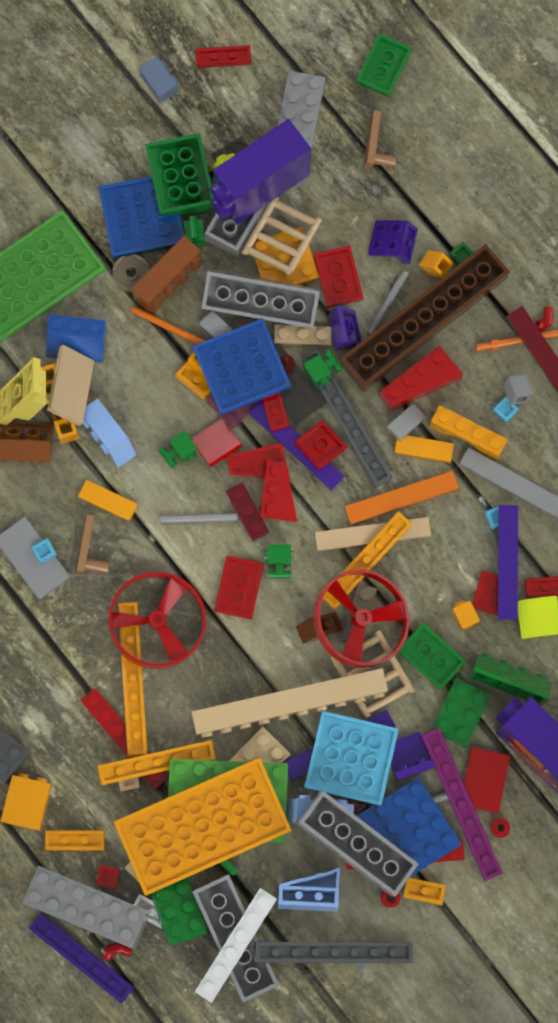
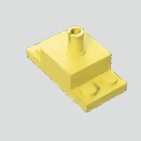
(24, 393)

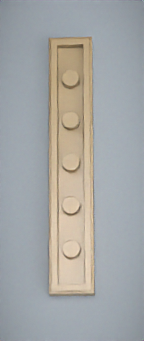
(364, 534)

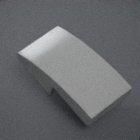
(214, 325)
(406, 422)

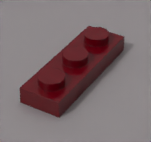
(247, 512)

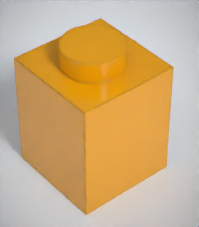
(436, 264)
(465, 615)

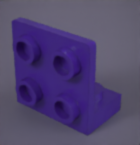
(393, 239)
(410, 757)

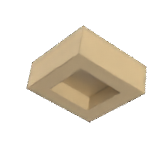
(129, 784)

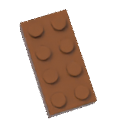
(167, 275)

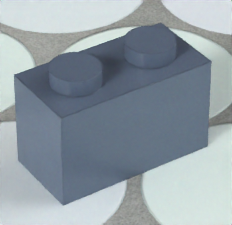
(158, 79)

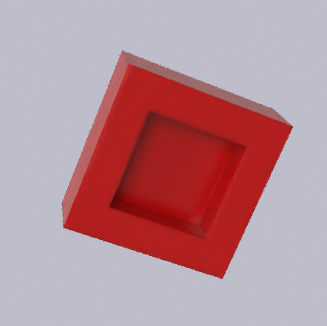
(107, 877)

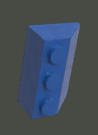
(79, 334)

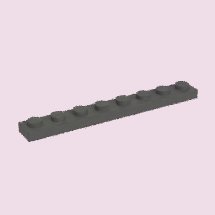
(352, 428)
(333, 952)

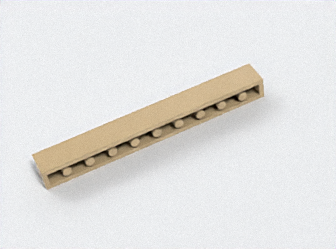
(290, 702)

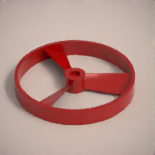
(157, 619)
(353, 649)

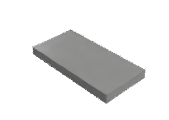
(17, 545)

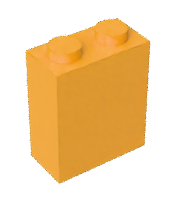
(26, 802)

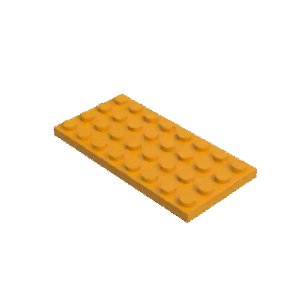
(202, 826)

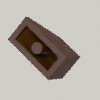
(330, 625)

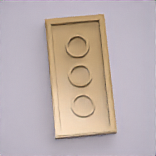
(70, 385)

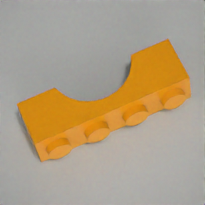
(458, 426)
(65, 429)

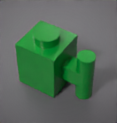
(195, 231)
(318, 369)
(181, 447)
(279, 557)

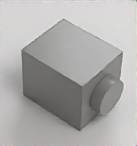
(517, 389)

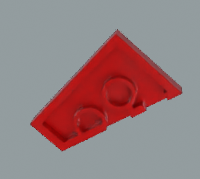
(252, 462)
(276, 493)

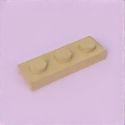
(302, 336)

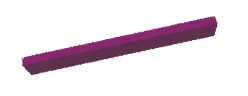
(462, 804)

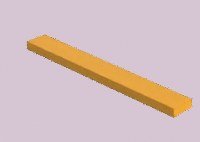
(133, 686)

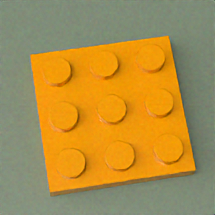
(304, 271)

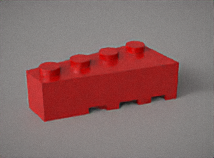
(426, 376)

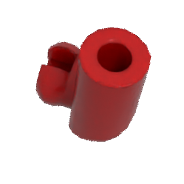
(546, 321)
(114, 949)

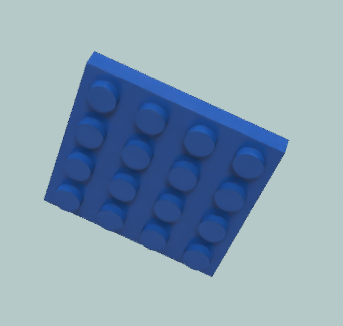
(135, 218)
(241, 367)
(413, 824)

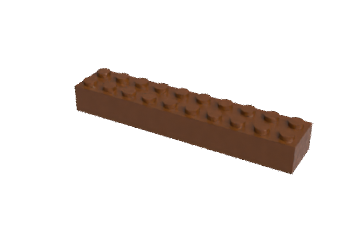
(424, 318)

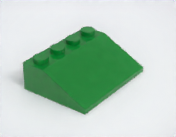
(180, 175)
(509, 679)

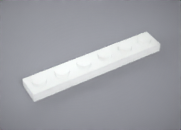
(235, 945)

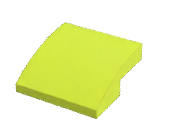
(538, 617)

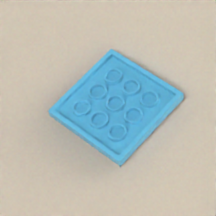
(351, 758)

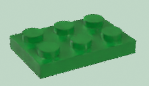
(384, 65)
(431, 656)
(461, 712)
(178, 913)

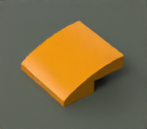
(193, 377)

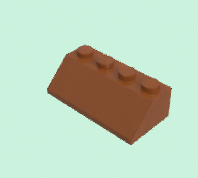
(26, 441)

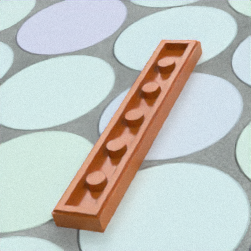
(401, 497)

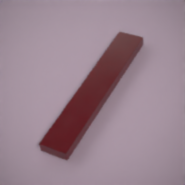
(535, 344)

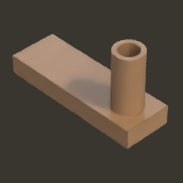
(371, 156)
(82, 562)

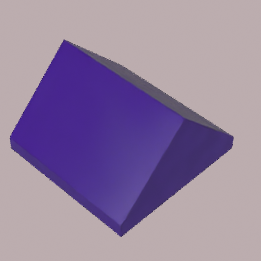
(344, 328)

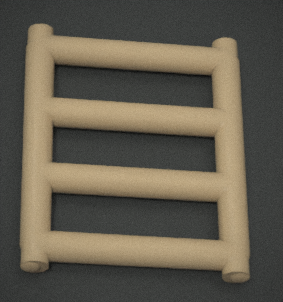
(297, 254)
(397, 671)

